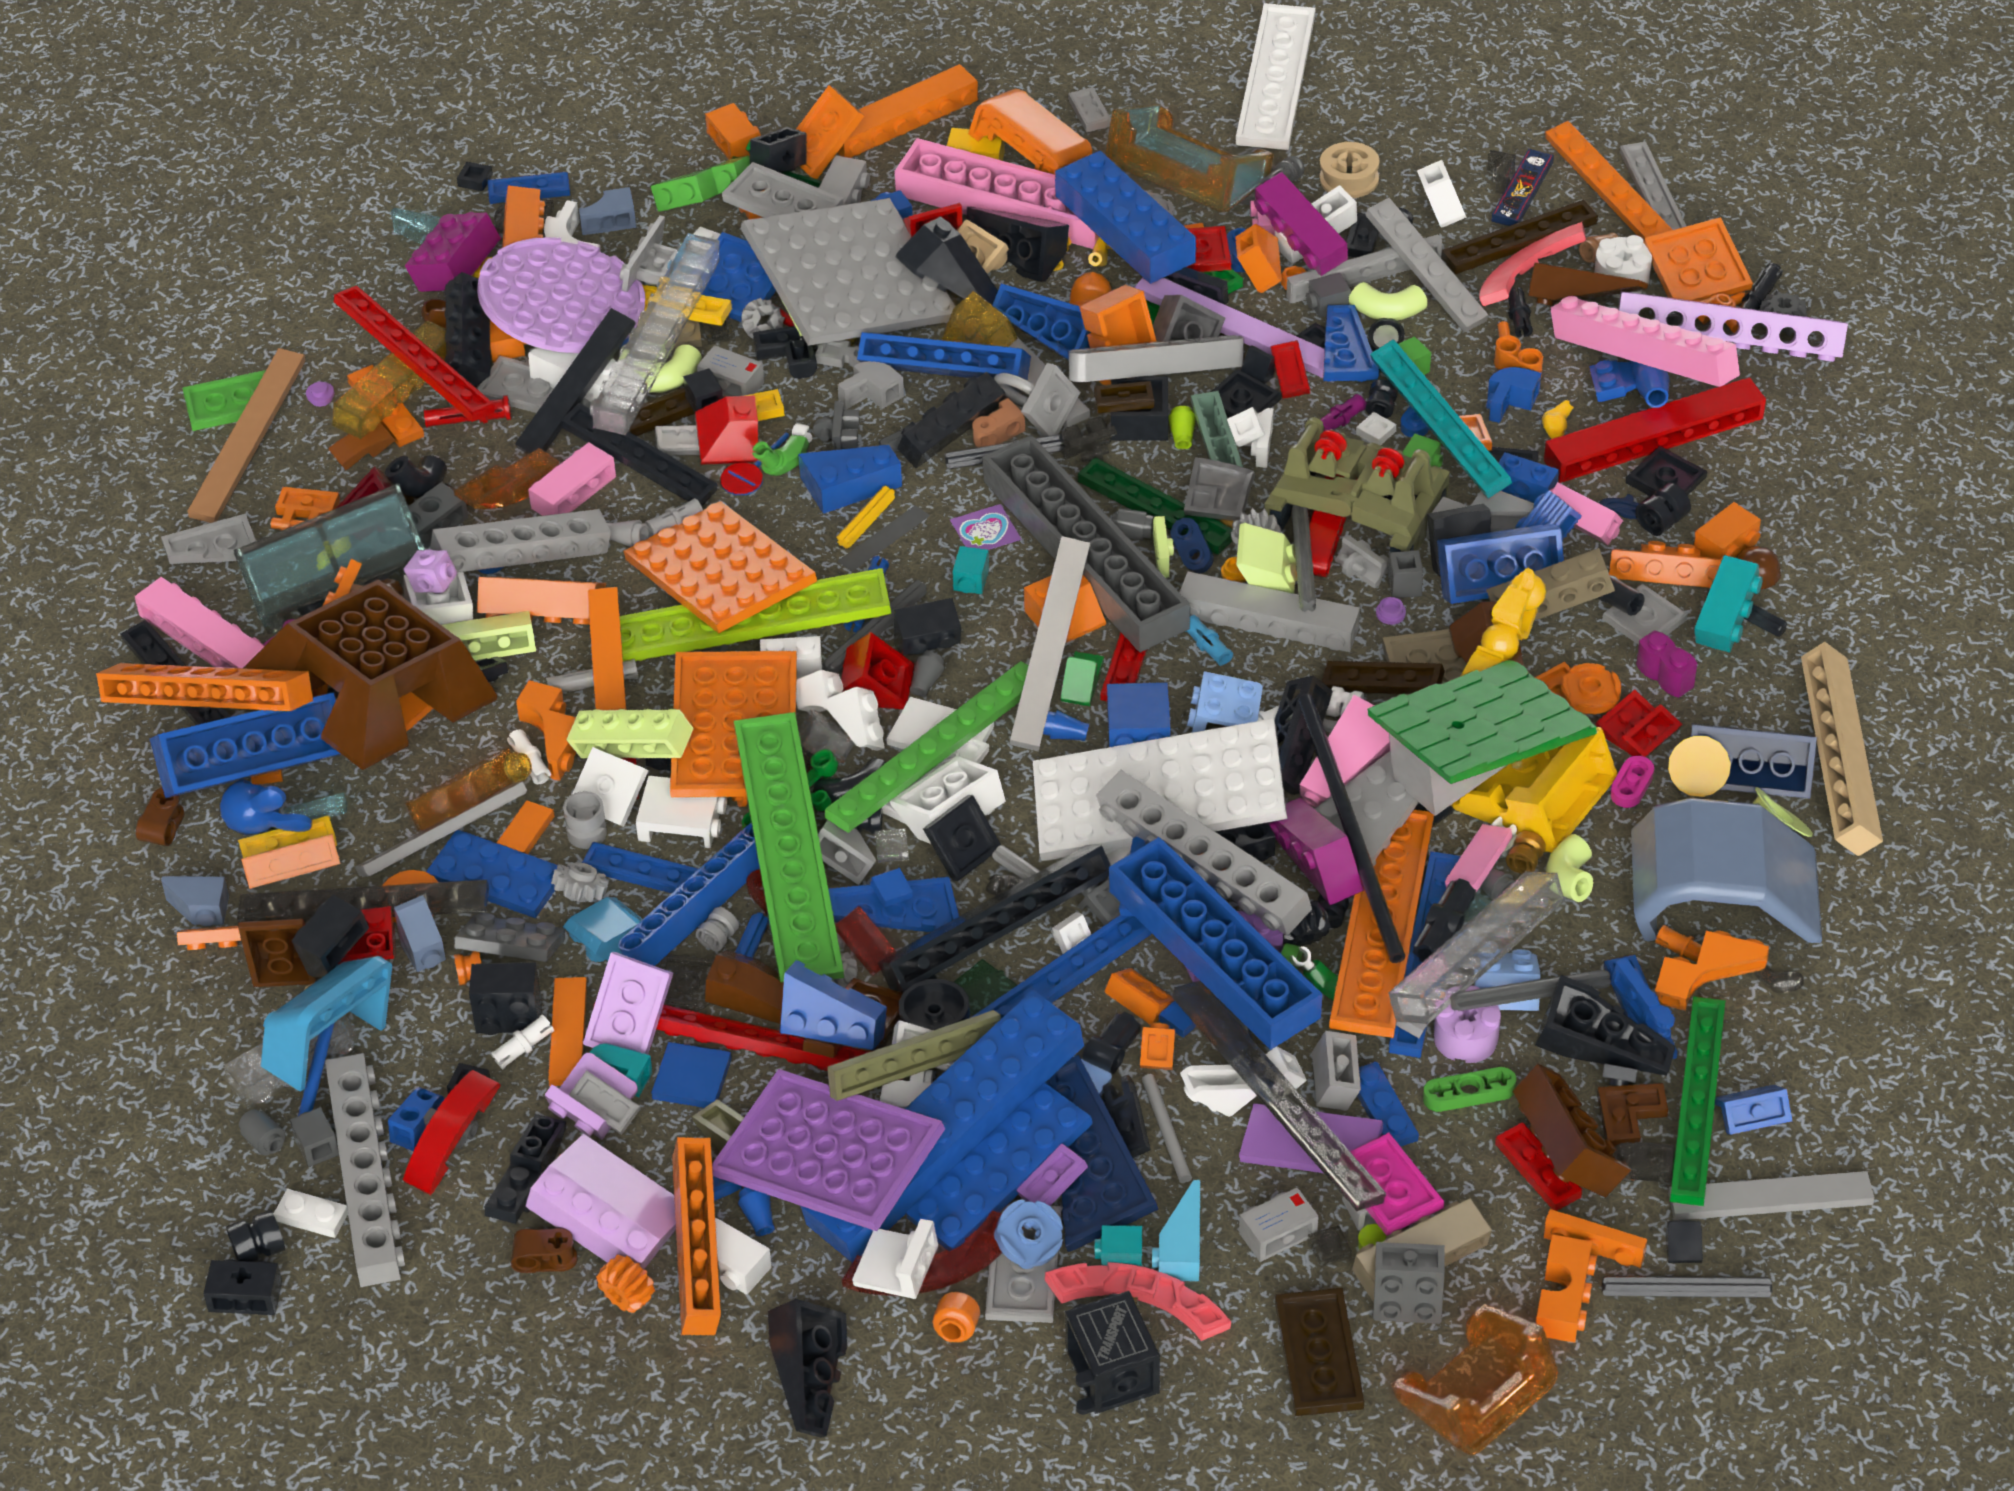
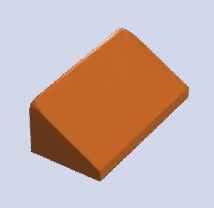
(1138, 994)

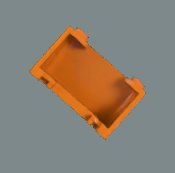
(1029, 130)

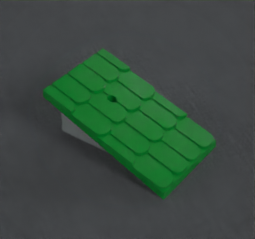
(1471, 728)

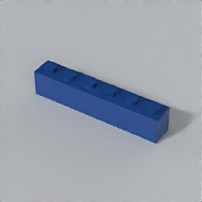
(942, 356)

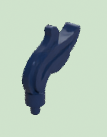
(1622, 506)

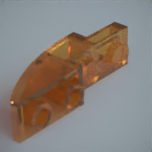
(506, 486)
(460, 792)

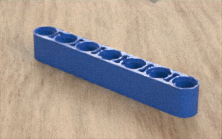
(692, 901)

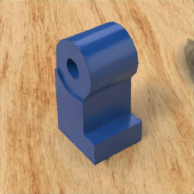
(408, 1122)

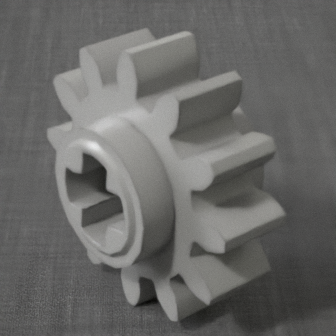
(579, 882)

